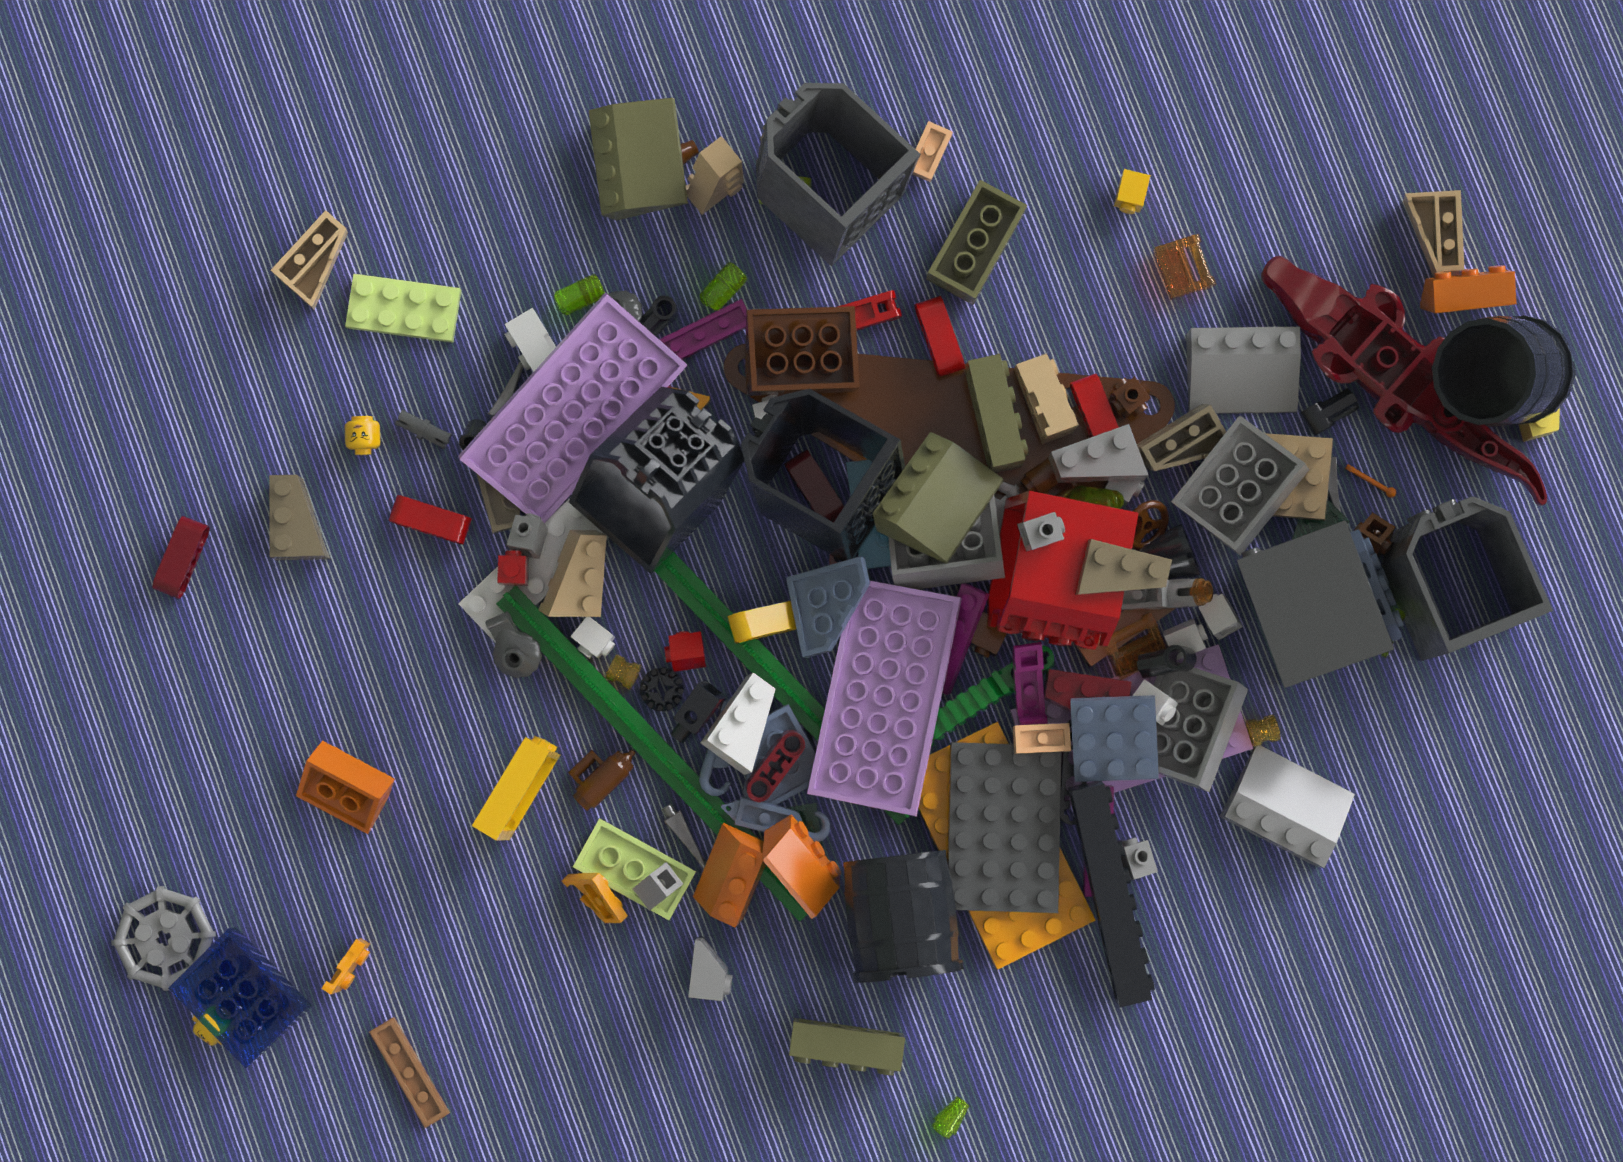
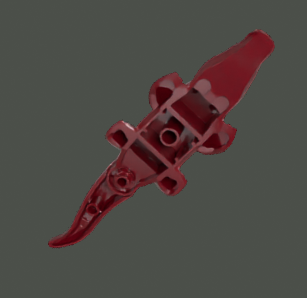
(1367, 345)

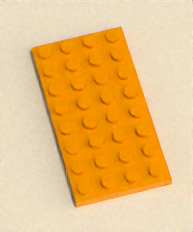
(1004, 934)

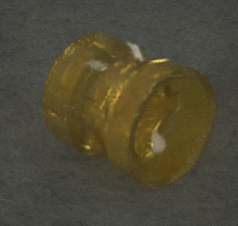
(623, 671)
(1263, 730)

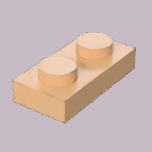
(931, 147)
(1041, 738)

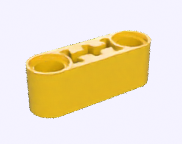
(762, 622)

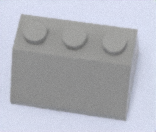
(708, 973)

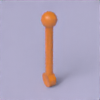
(1390, 492)

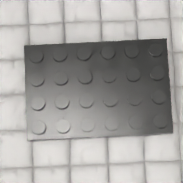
(1004, 828)

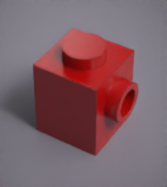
(513, 569)
(685, 651)

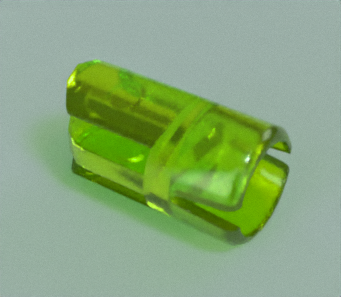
(723, 286)
(579, 294)
(1098, 496)

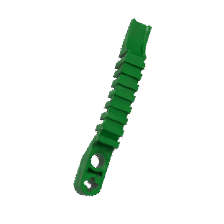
(980, 696)

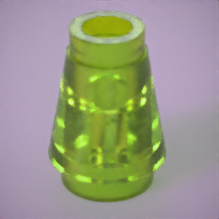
(950, 1118)

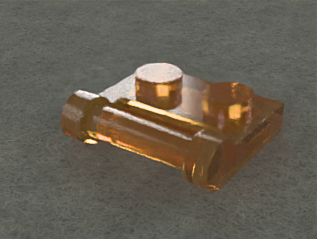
(1176, 269)
(1125, 658)

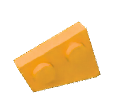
(597, 896)
(343, 976)

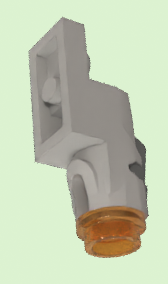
(1176, 594)

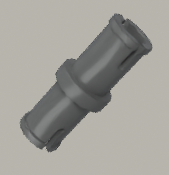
(423, 429)

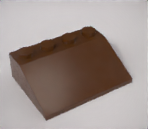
(801, 350)

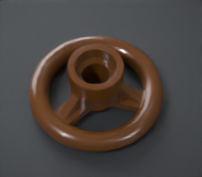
(1146, 524)

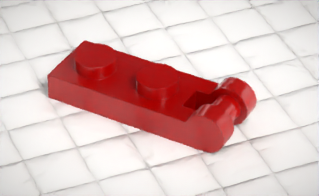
(867, 311)

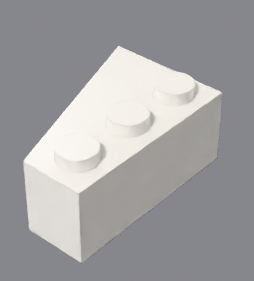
(531, 338)
(741, 724)

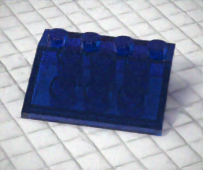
(242, 995)

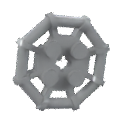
(148, 933)

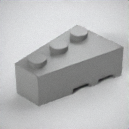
(1100, 458)

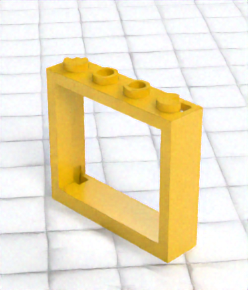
(517, 788)

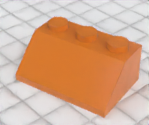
(1469, 290)
(344, 786)
(800, 864)
(730, 875)

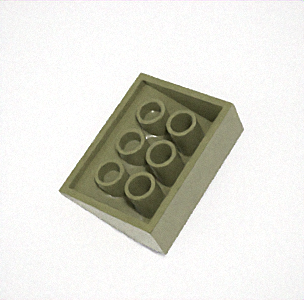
(637, 157)
(936, 498)

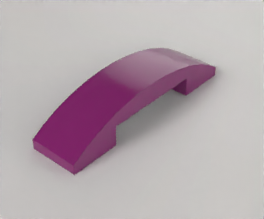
(1029, 684)

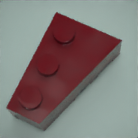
(1063, 686)

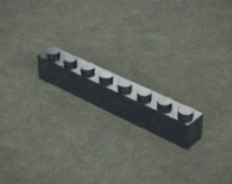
(1110, 893)

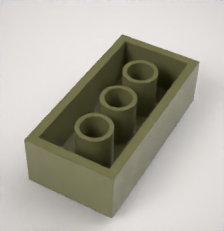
(976, 242)
(995, 413)
(847, 1045)

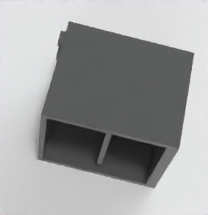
(1315, 604)

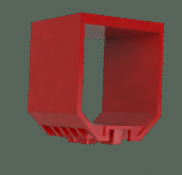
(1043, 582)

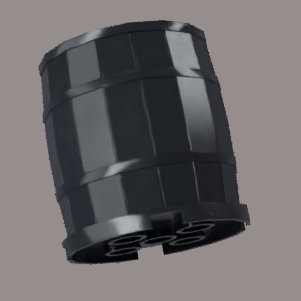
(1503, 370)
(901, 916)

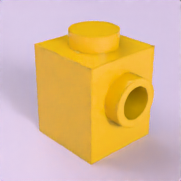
(1131, 191)

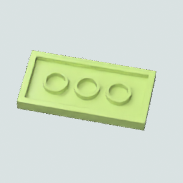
(403, 308)
(627, 862)

